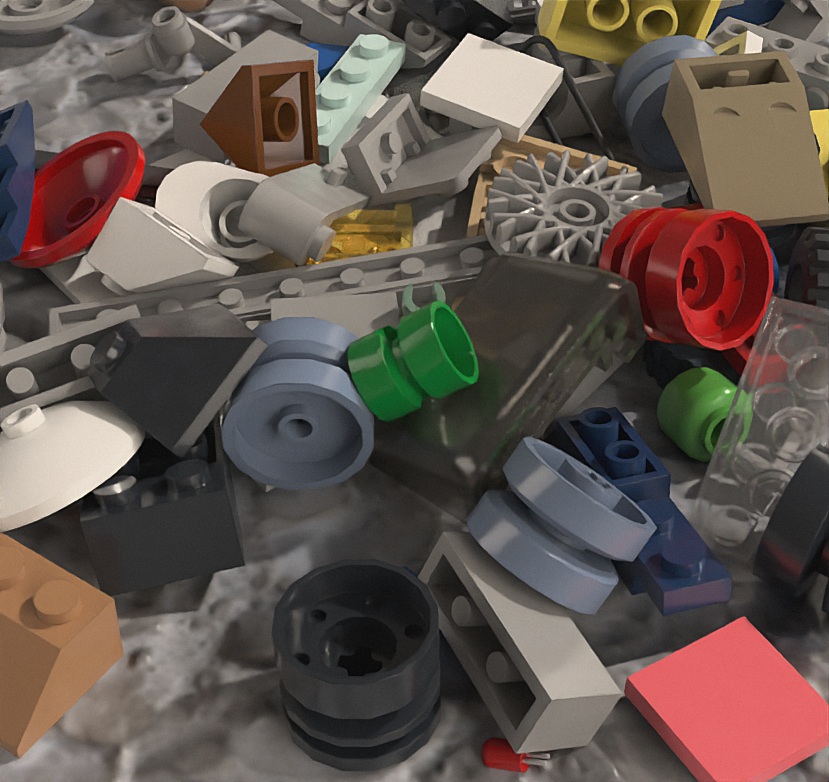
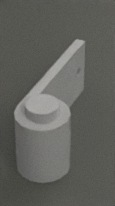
(296, 211)

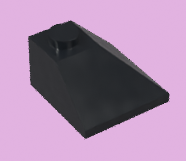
(175, 370)

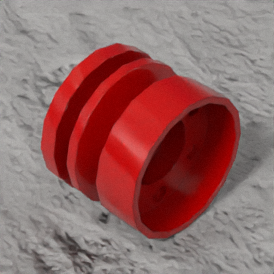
(696, 273)

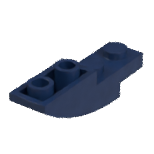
(675, 562)

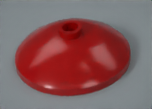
(77, 196)

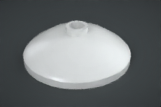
(60, 456)

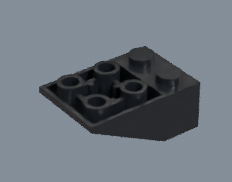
(164, 516)

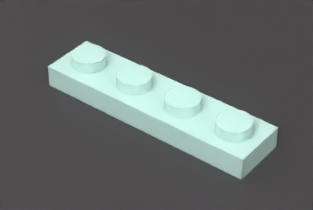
(353, 89)

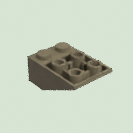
(747, 136)

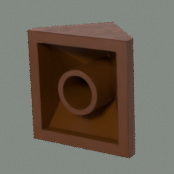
(267, 118)

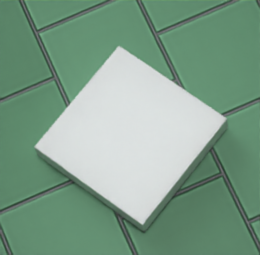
(491, 87)

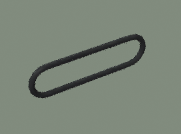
(574, 91)

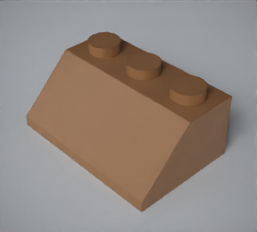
(53, 643)

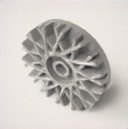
(561, 209)

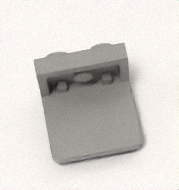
(401, 163)

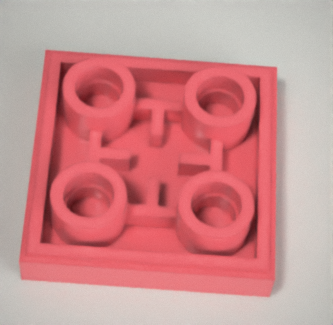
(731, 706)

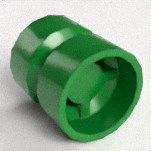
(410, 362)

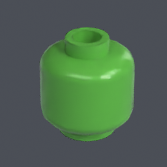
(695, 410)

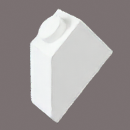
(150, 252)

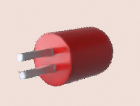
(499, 755)

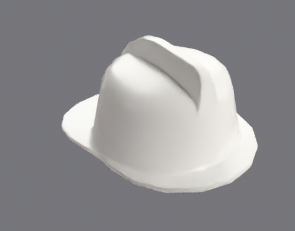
(208, 204)

